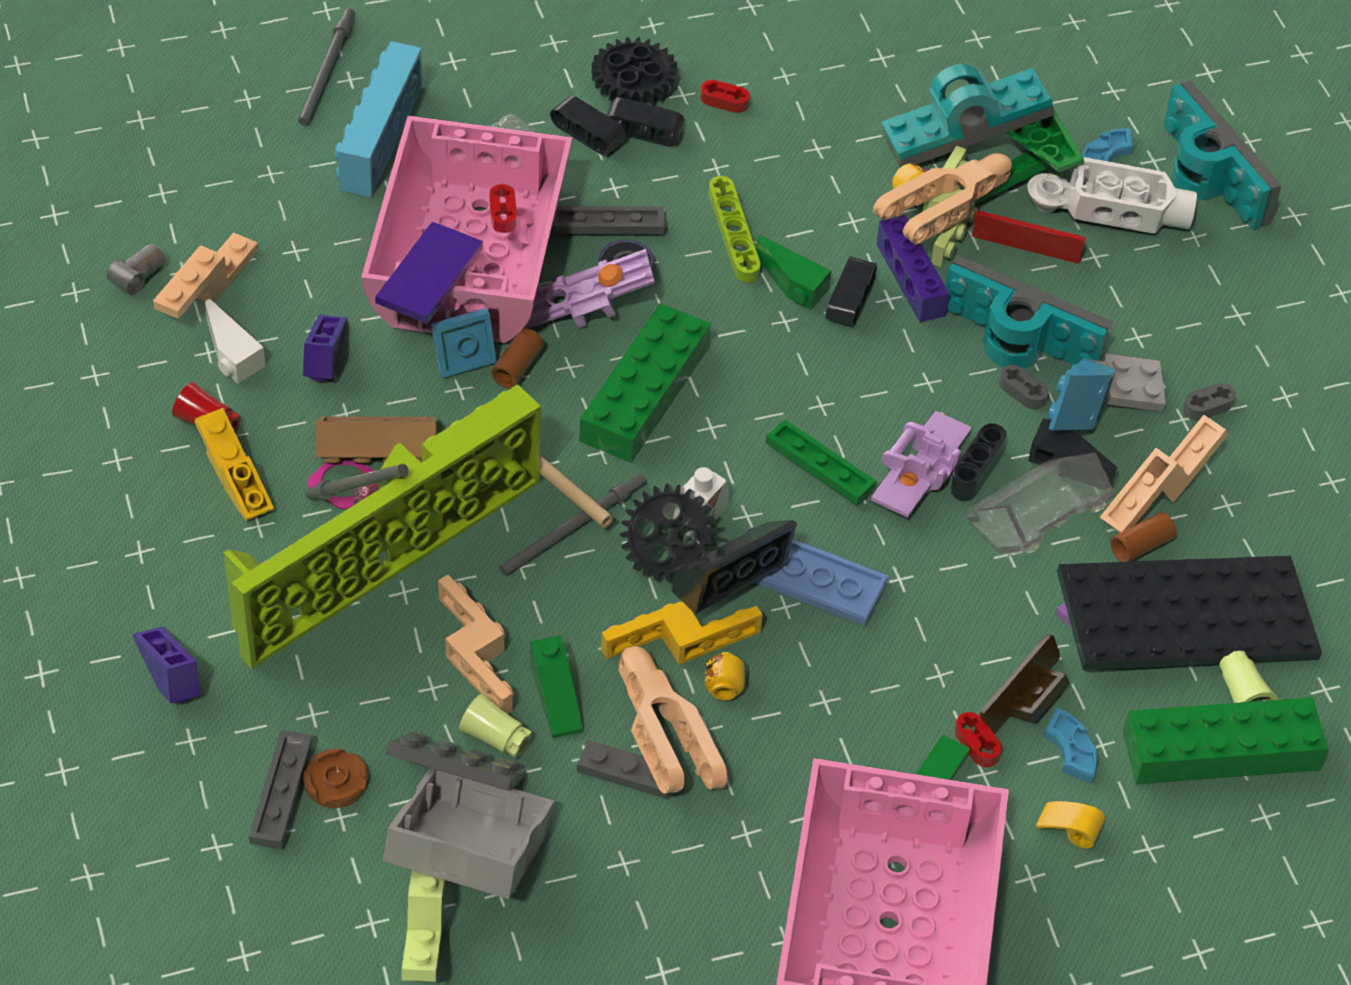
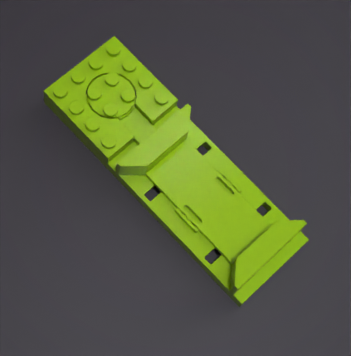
(461, 481)

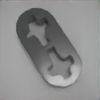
(1023, 386)
(1207, 399)

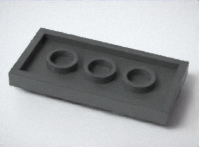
(447, 758)

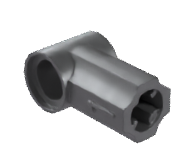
(131, 274)

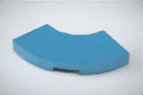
(1110, 145)
(1075, 745)

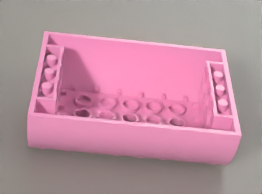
(442, 178)
(842, 885)

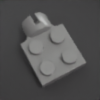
(1135, 383)

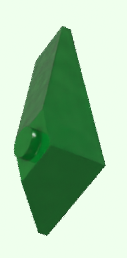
(1049, 142)

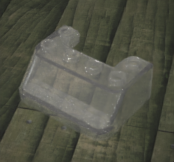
(1043, 498)

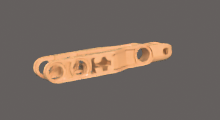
(975, 176)
(650, 686)

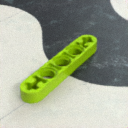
(730, 238)

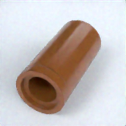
(517, 358)
(1143, 537)

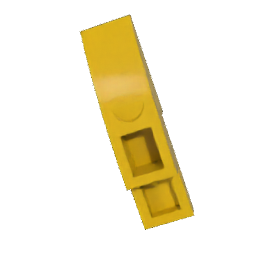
(232, 465)

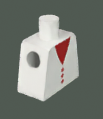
(712, 489)

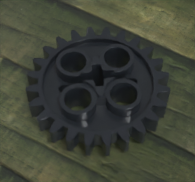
(634, 70)
(656, 510)

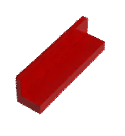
(1028, 236)

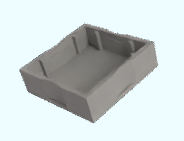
(469, 832)

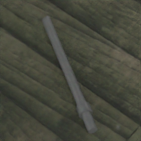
(340, 33)
(328, 489)
(616, 495)

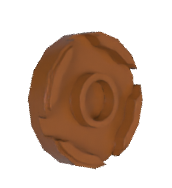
(335, 778)

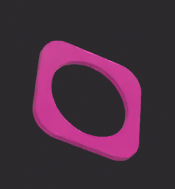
(339, 502)

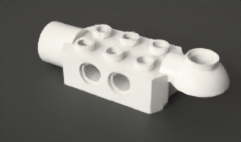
(1116, 196)

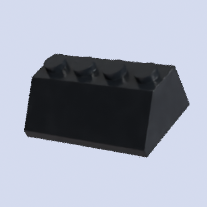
(734, 565)

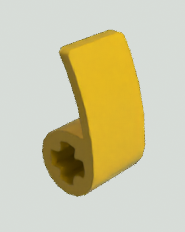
(1079, 820)

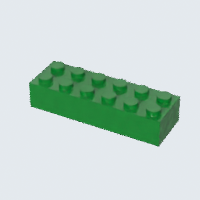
(645, 383)
(1225, 740)

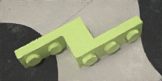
(946, 242)
(424, 927)

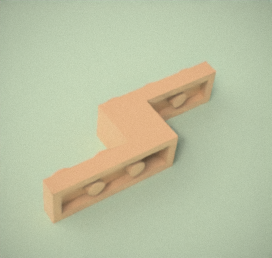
(205, 275)
(1164, 475)
(475, 643)

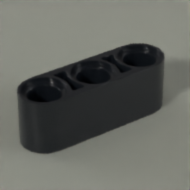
(647, 121)
(588, 125)
(851, 291)
(978, 462)

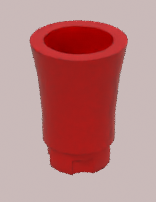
(196, 402)

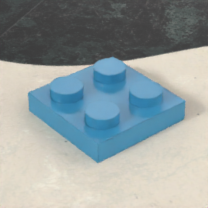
(464, 342)

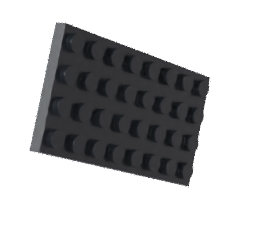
(1187, 612)

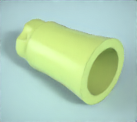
(1244, 679)
(495, 727)

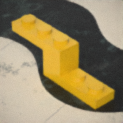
(681, 632)

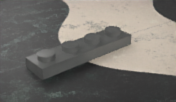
(608, 220)
(280, 789)

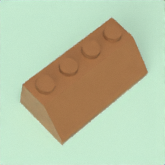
(371, 436)

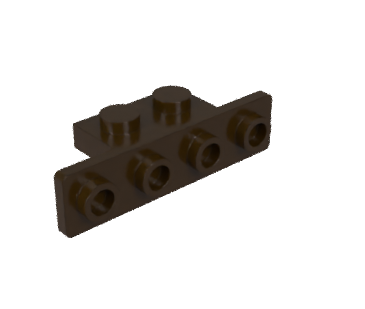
(1028, 689)

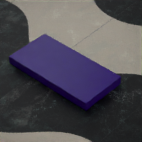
(429, 272)

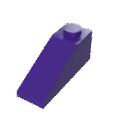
(323, 347)
(169, 665)

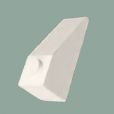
(235, 349)

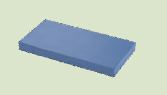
(828, 583)

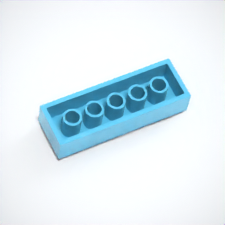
(379, 119)

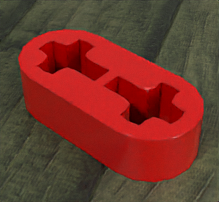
(725, 96)
(507, 207)
(980, 738)

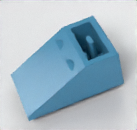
(1081, 396)

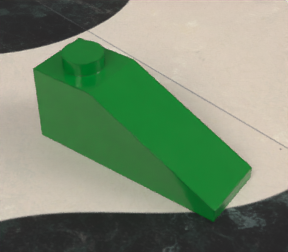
(793, 273)
(555, 686)

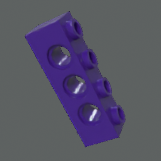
(912, 270)

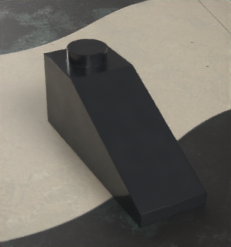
(1065, 443)

